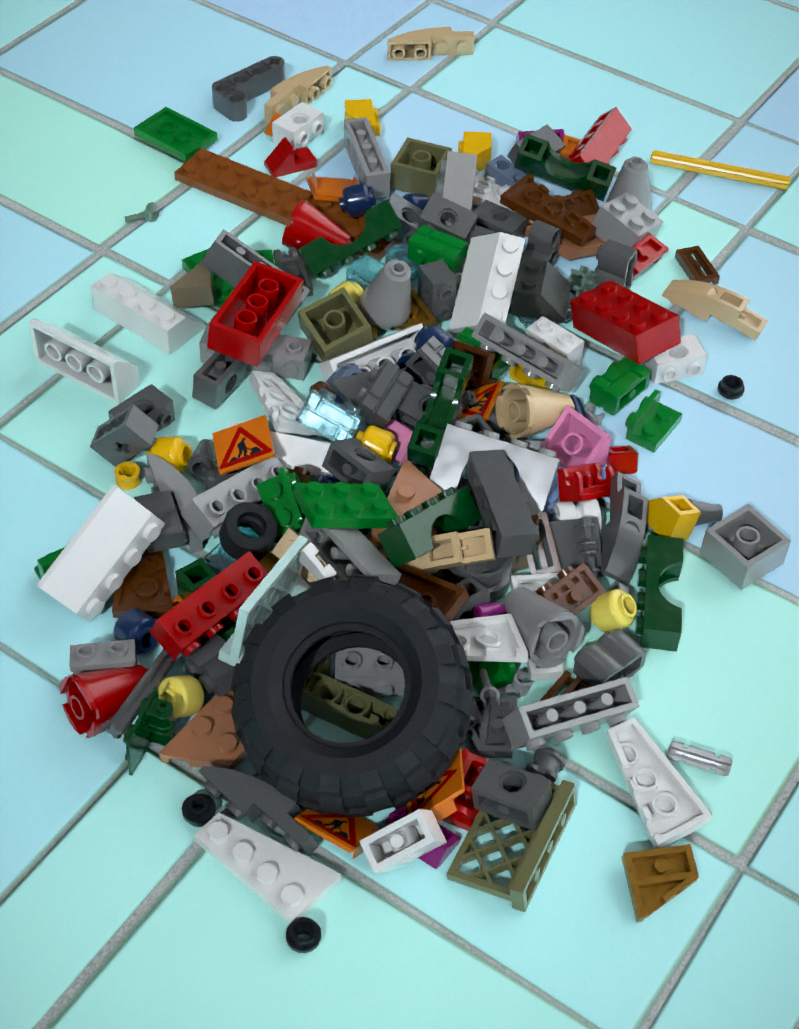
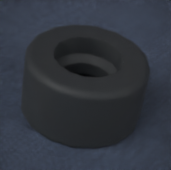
(254, 517)

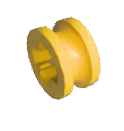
(130, 469)

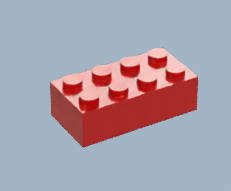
(255, 313)
(625, 321)

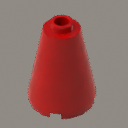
(309, 225)
(97, 696)

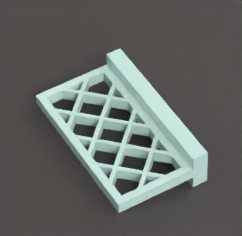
(257, 608)

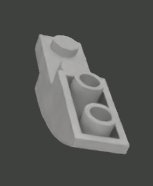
(167, 477)

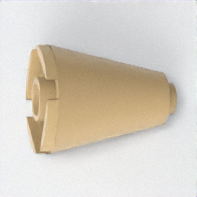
(529, 409)

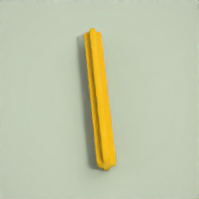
(720, 170)

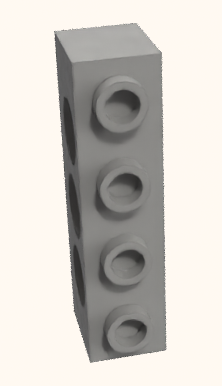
(366, 156)

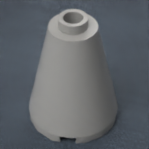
(634, 180)
(388, 296)
(544, 627)

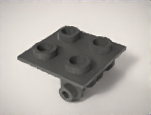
(575, 543)

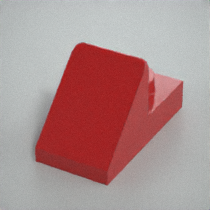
(286, 160)

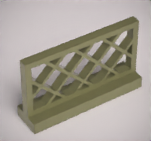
(530, 864)

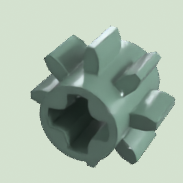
(582, 280)

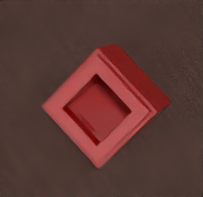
(623, 459)

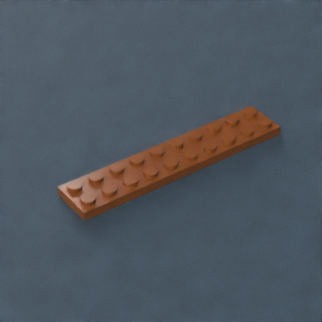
(264, 194)

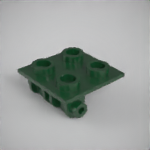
(152, 725)

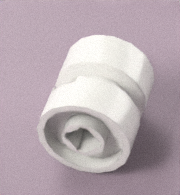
(583, 509)

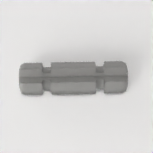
(699, 758)

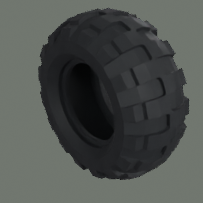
(399, 759)

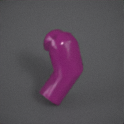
(488, 609)

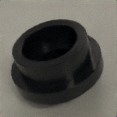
(731, 387)
(198, 817)
(300, 926)

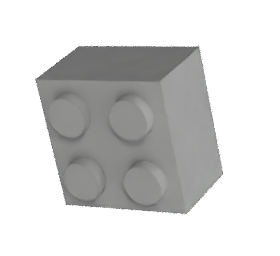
(626, 220)
(745, 546)

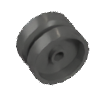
(493, 574)

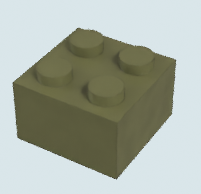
(418, 167)
(335, 325)

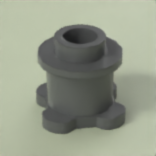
(547, 763)

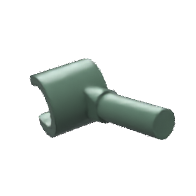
(149, 214)

